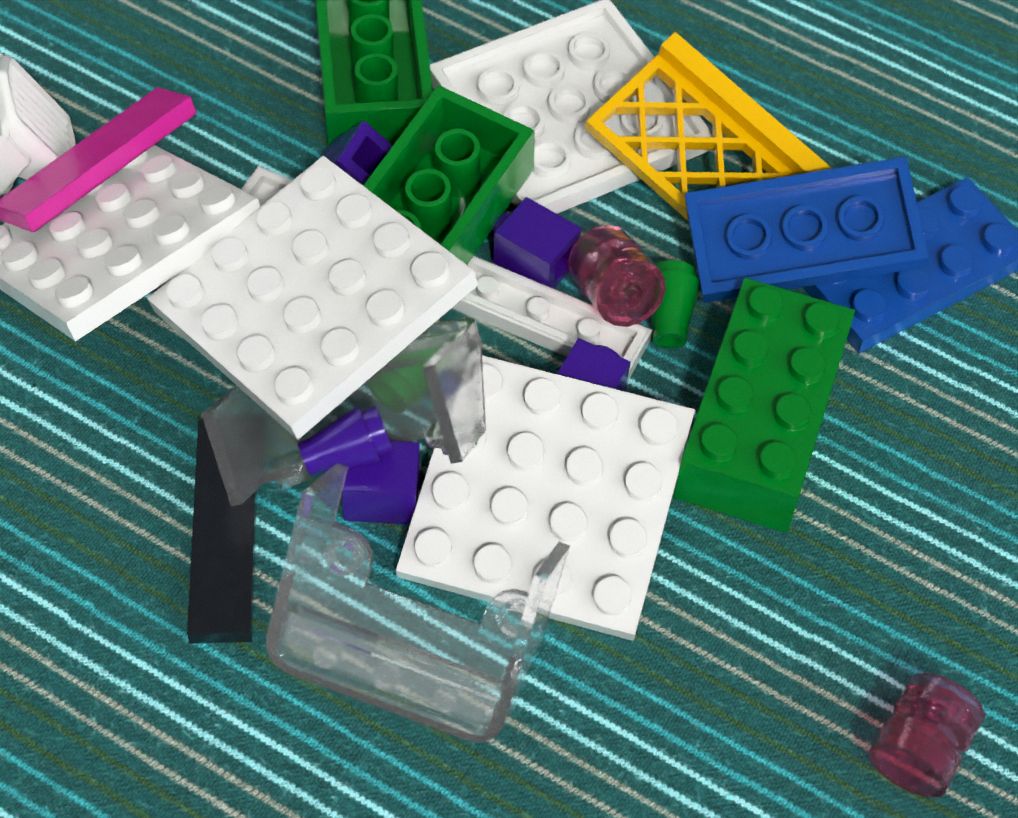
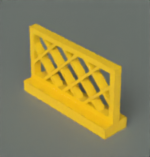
(722, 104)

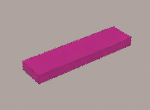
(95, 159)

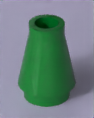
(674, 314)

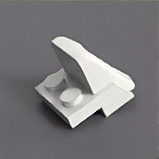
(31, 125)

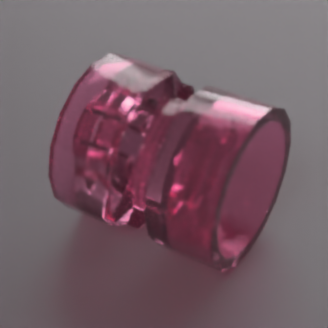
(616, 275)
(927, 735)

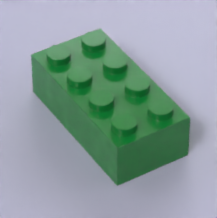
(372, 64)
(455, 170)
(764, 405)

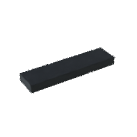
(220, 557)

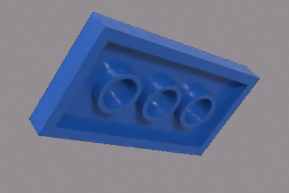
(807, 228)
(967, 251)

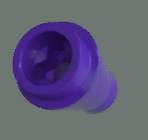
(350, 440)

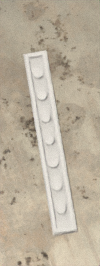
(518, 302)

